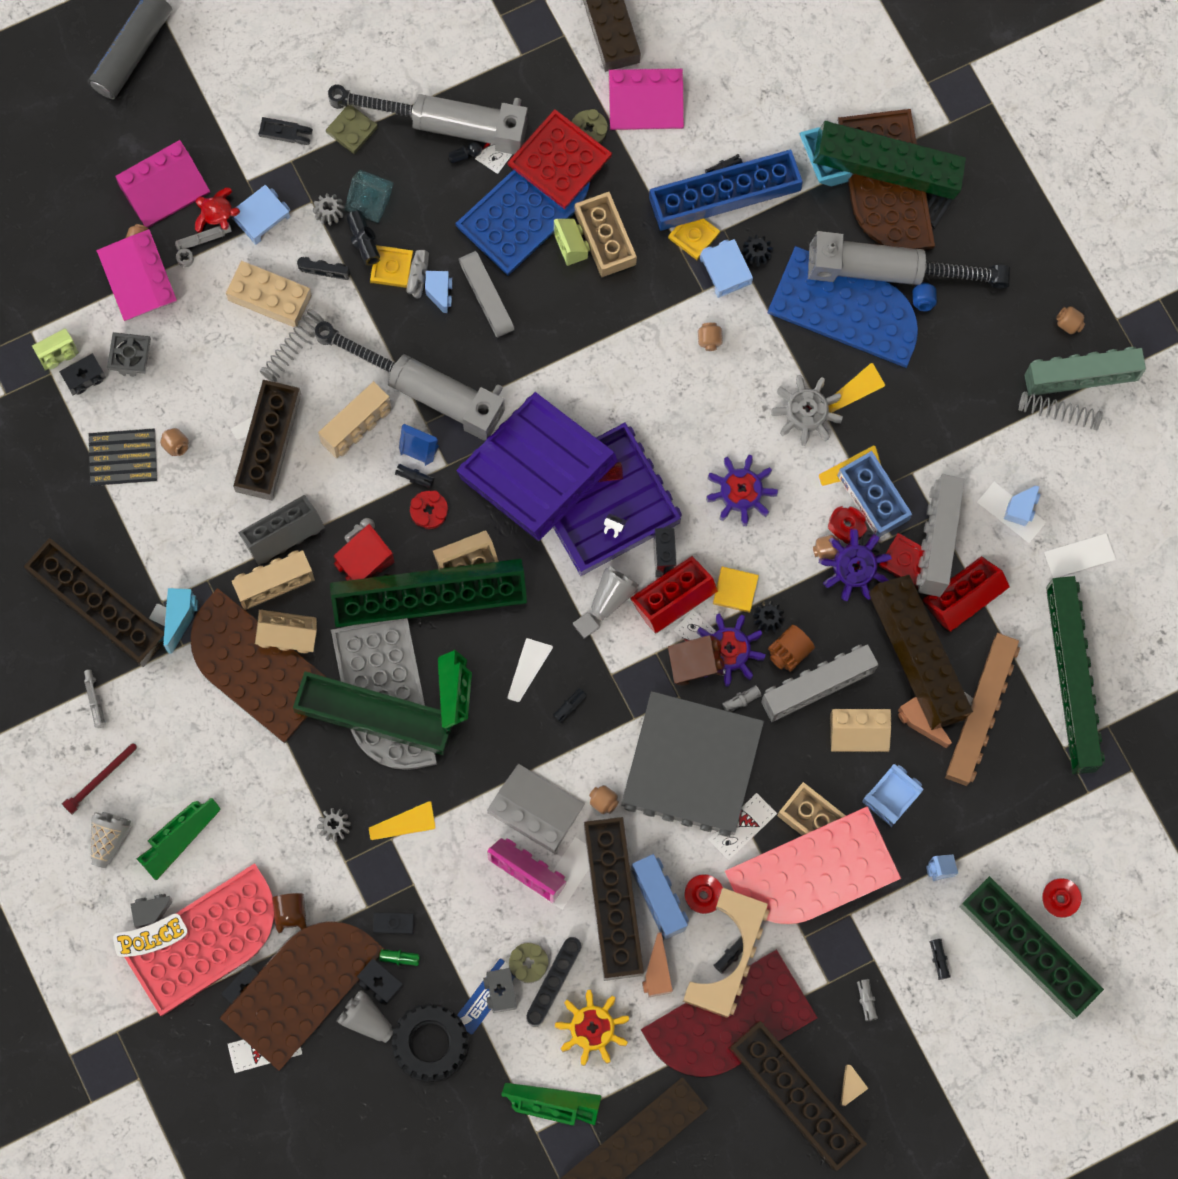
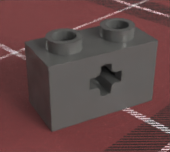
(504, 980)

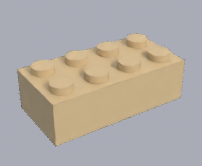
(605, 234)
(268, 294)
(355, 420)
(273, 579)
(808, 811)

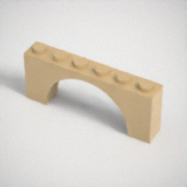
(748, 916)

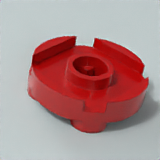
(431, 499)
(838, 527)

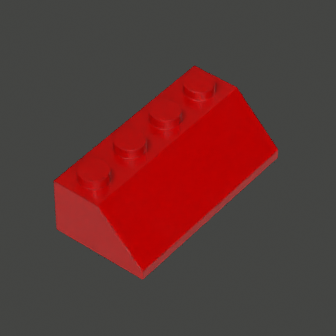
(967, 593)
(674, 594)

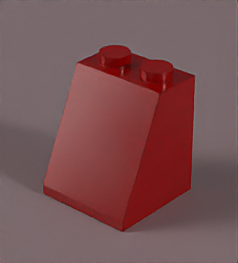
(364, 556)

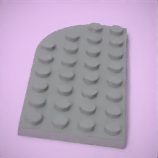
(384, 661)

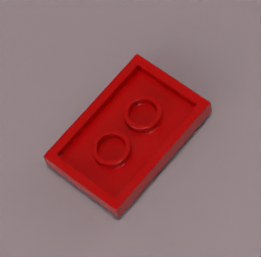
(905, 558)

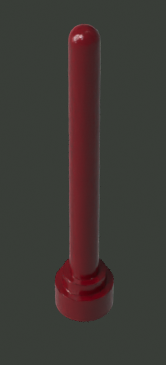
(72, 803)

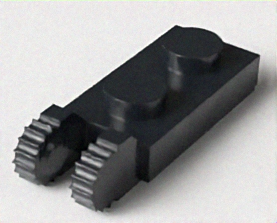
(284, 131)
(322, 268)

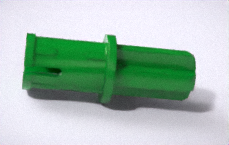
(399, 957)

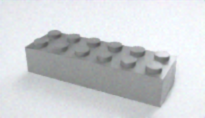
(940, 535)
(819, 682)

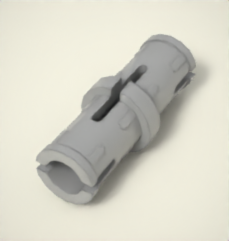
(742, 699)
(867, 1000)

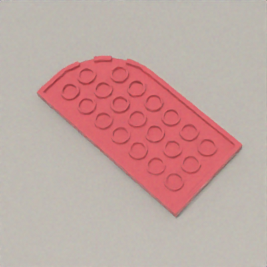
(818, 870)
(221, 935)

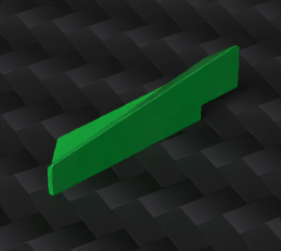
(454, 688)
(176, 836)
(553, 1103)

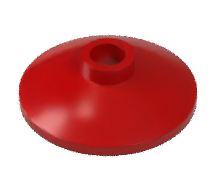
(700, 884)
(1068, 891)

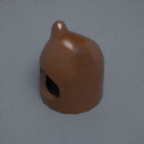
(289, 911)

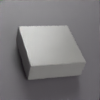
(586, 625)

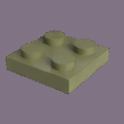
(351, 128)

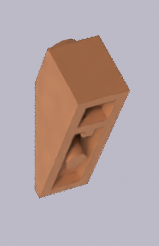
(914, 717)
(657, 977)

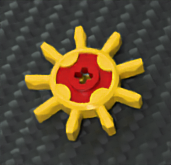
(585, 1038)

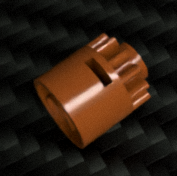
(790, 648)

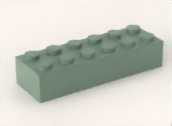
(1085, 371)

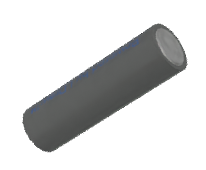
(129, 47)

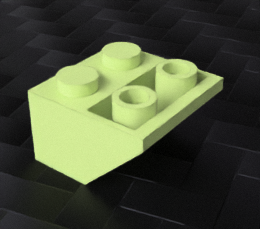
(55, 349)

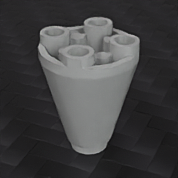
(612, 592)
(366, 1018)

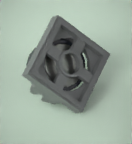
(129, 355)

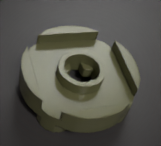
(593, 118)
(535, 953)

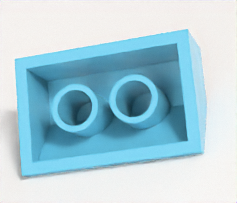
(824, 174)

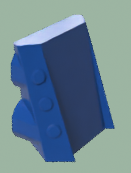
(417, 444)

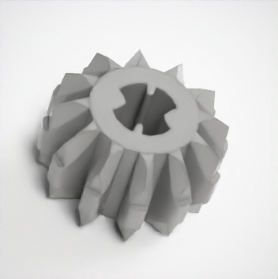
(330, 203)
(341, 820)

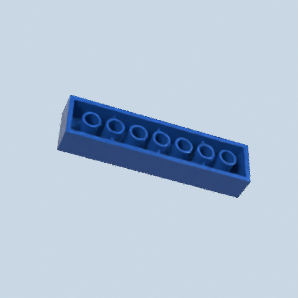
(725, 189)

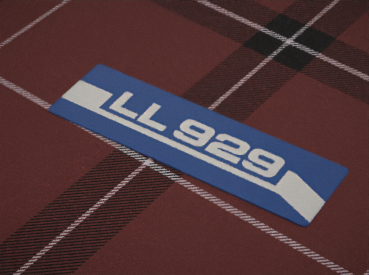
(476, 1007)

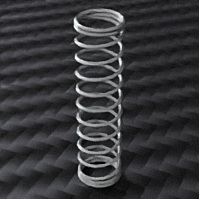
(268, 375)
(1097, 419)

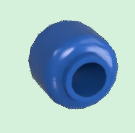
(924, 296)

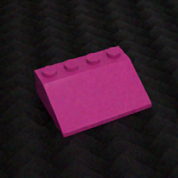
(646, 99)
(162, 184)
(136, 275)
(526, 870)

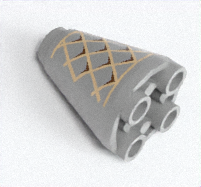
(106, 837)

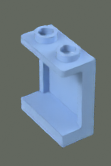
(261, 213)
(726, 267)
(893, 794)

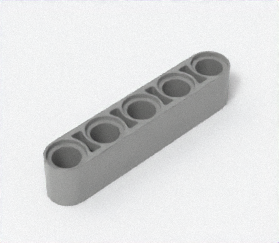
(486, 294)

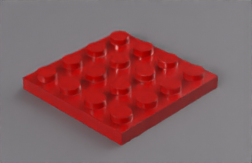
(559, 159)

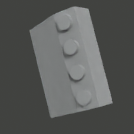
(535, 808)

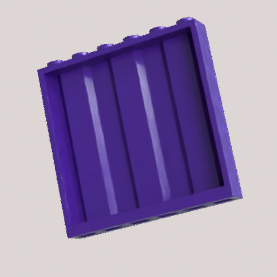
(537, 466)
(635, 498)

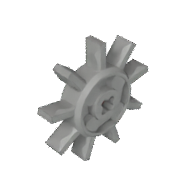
(816, 404)

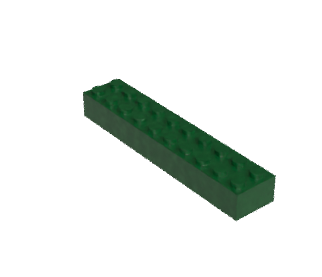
(428, 592)
(1074, 675)

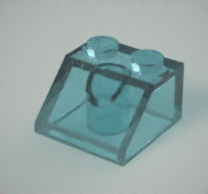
(369, 195)

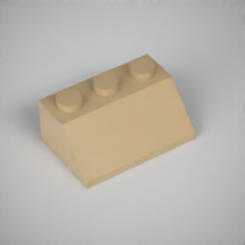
(468, 551)
(286, 631)
(860, 730)

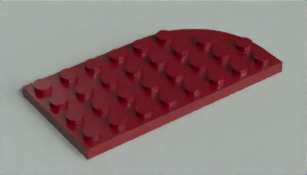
(699, 1040)

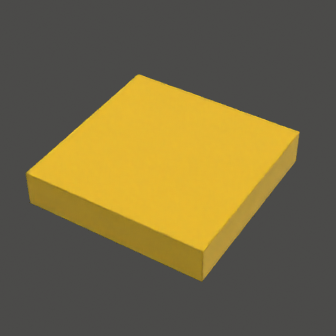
(694, 236)
(393, 267)
(735, 589)

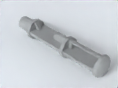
(200, 238)
(94, 700)

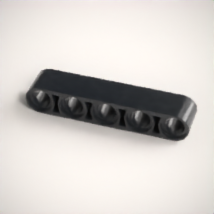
(554, 971)

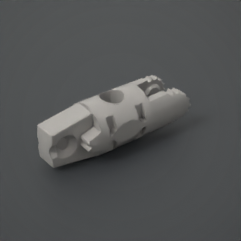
(418, 273)

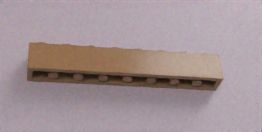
(983, 704)

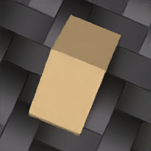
(852, 1086)

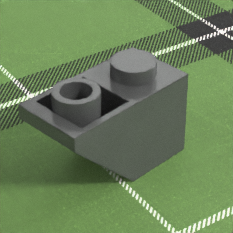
(149, 911)

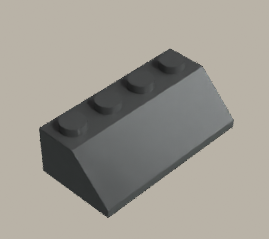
(281, 530)

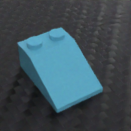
(179, 614)

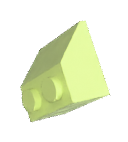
(570, 240)

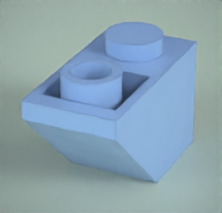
(437, 288)
(1021, 506)
(942, 867)

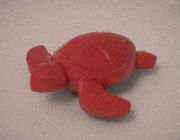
(215, 210)

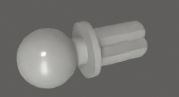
(357, 528)

